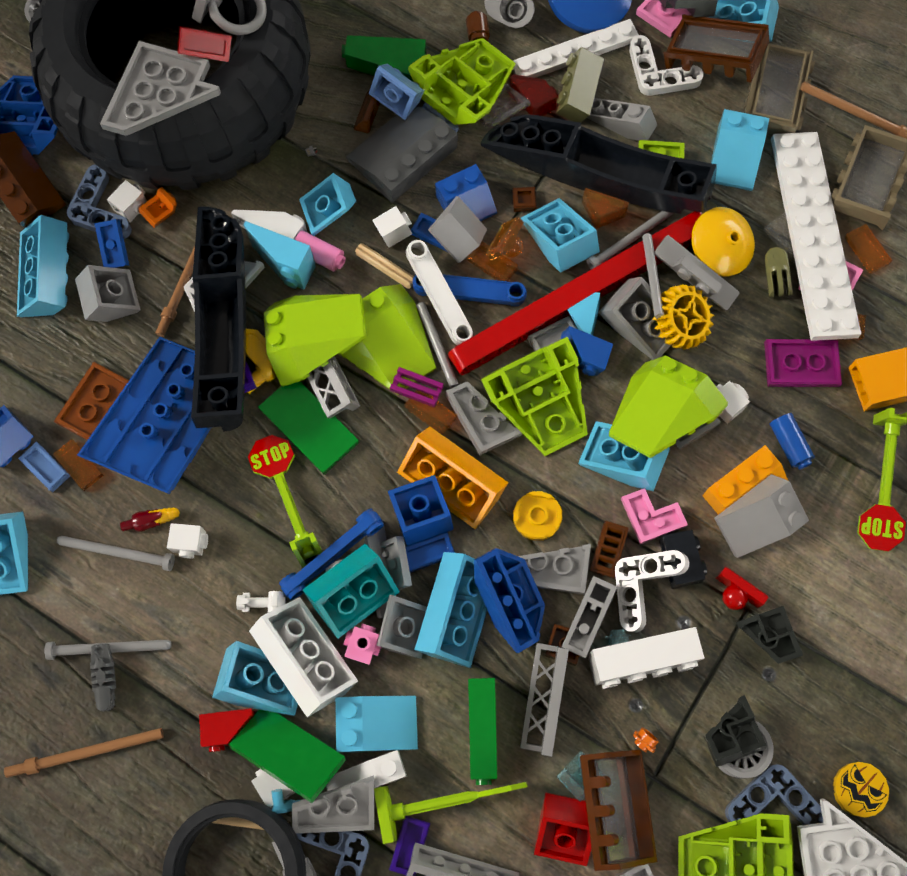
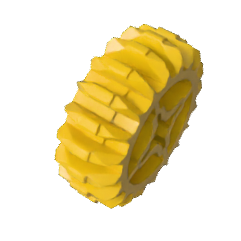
(689, 312)

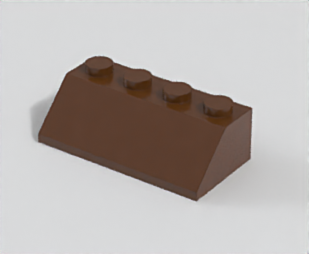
(24, 184)

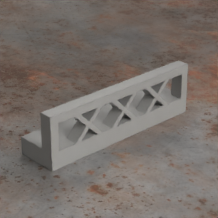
(340, 385)
(553, 704)
(437, 862)

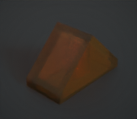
(603, 208)

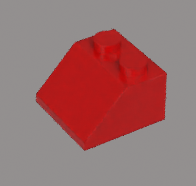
(563, 830)

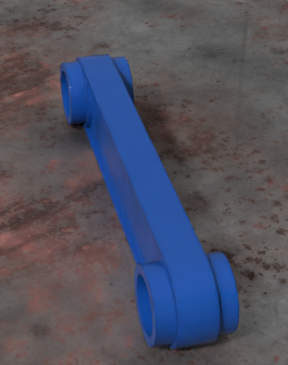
(480, 290)
(367, 524)

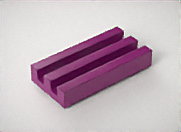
(419, 378)

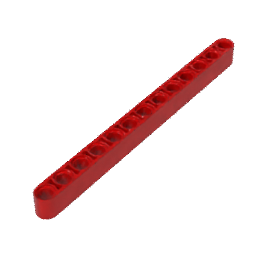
(554, 305)

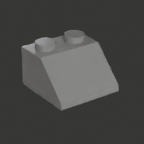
(106, 293)

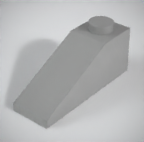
(589, 617)

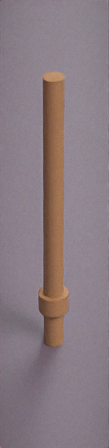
(854, 110)
(169, 313)
(34, 764)

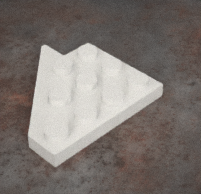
(844, 848)

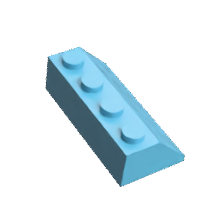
(42, 268)
(453, 613)

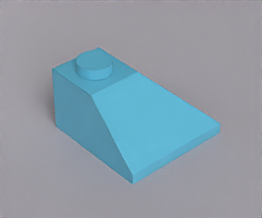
(327, 202)

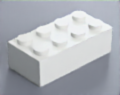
(303, 656)
(645, 656)

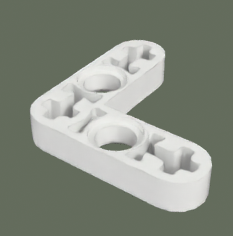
(653, 75)
(634, 581)

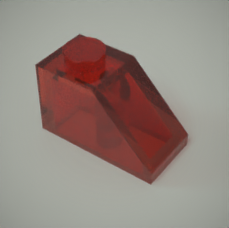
(537, 91)

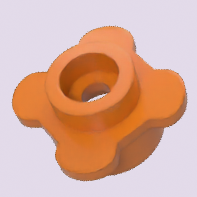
(645, 740)

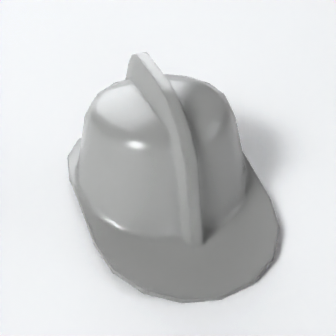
(511, 12)

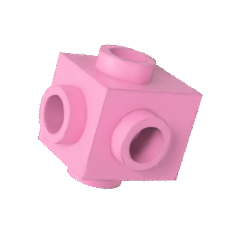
(352, 640)

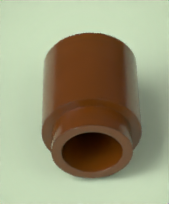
(477, 26)

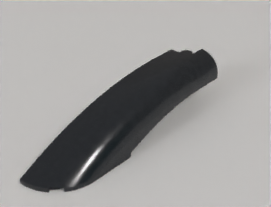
(596, 162)
(219, 321)

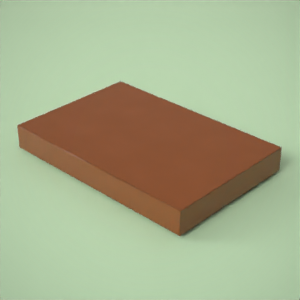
(90, 400)

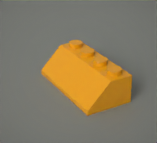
(465, 482)

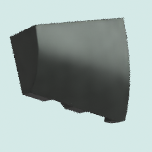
(697, 8)
(773, 634)
(735, 735)

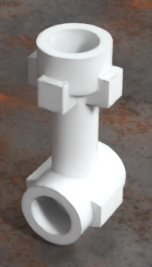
(273, 601)

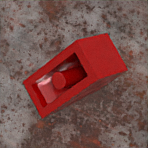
(222, 727)

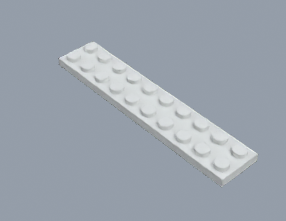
(815, 237)

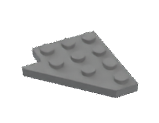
(155, 88)

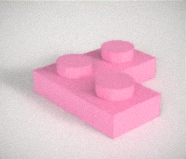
(650, 523)

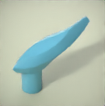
(279, 804)

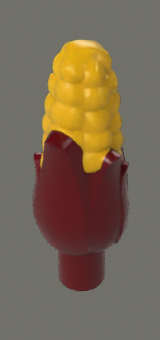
(149, 519)

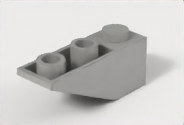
(624, 118)

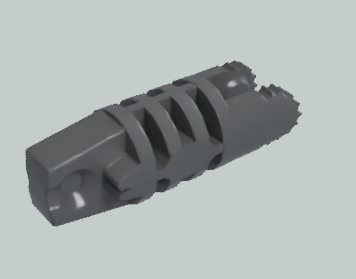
(103, 677)

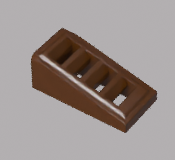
(614, 528)

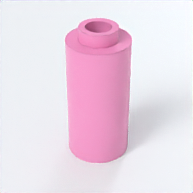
(323, 252)

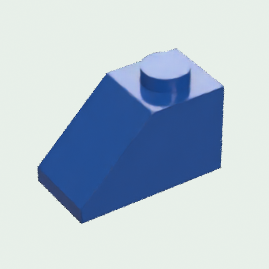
(590, 350)

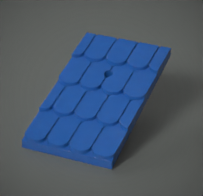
(148, 426)

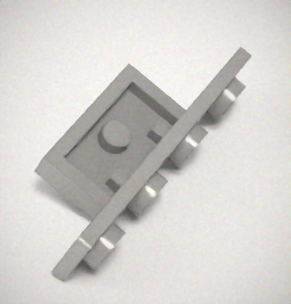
(696, 273)
(394, 558)

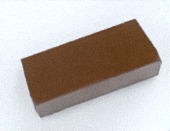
(367, 114)

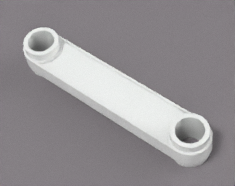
(438, 292)

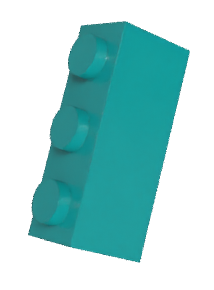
(351, 590)

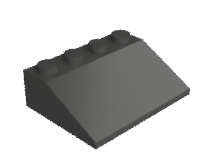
(404, 151)

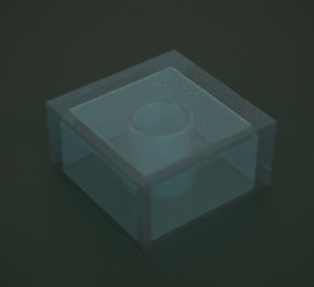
(572, 777)

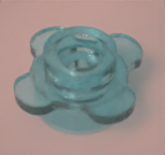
(618, 637)

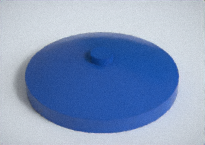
(590, 15)

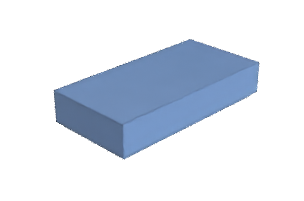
(44, 467)

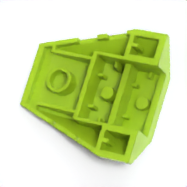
(463, 81)
(310, 331)
(392, 337)
(542, 396)
(665, 404)
(739, 848)

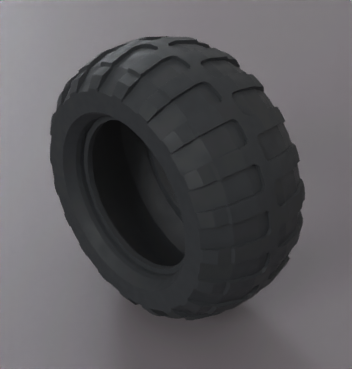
(260, 88)

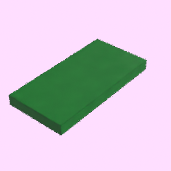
(305, 424)
(288, 753)

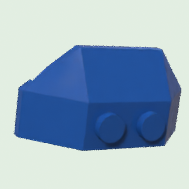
(510, 597)

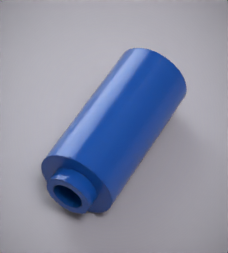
(792, 441)

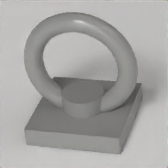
(203, 6)

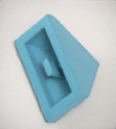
(585, 313)

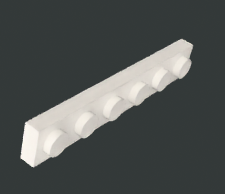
(556, 56)

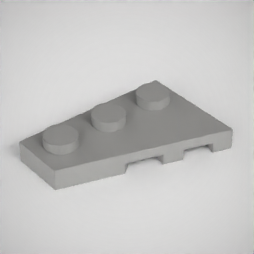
(480, 420)
(560, 569)
(337, 810)

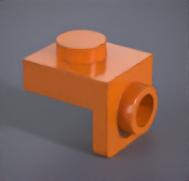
(158, 207)

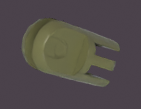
(777, 267)

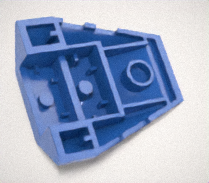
(25, 114)

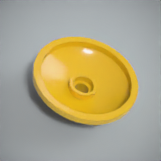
(714, 244)

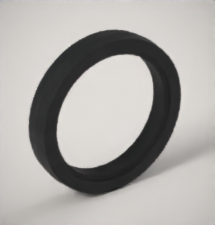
(256, 812)

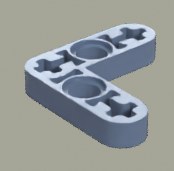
(88, 206)
(771, 790)
(342, 848)

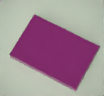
(802, 363)

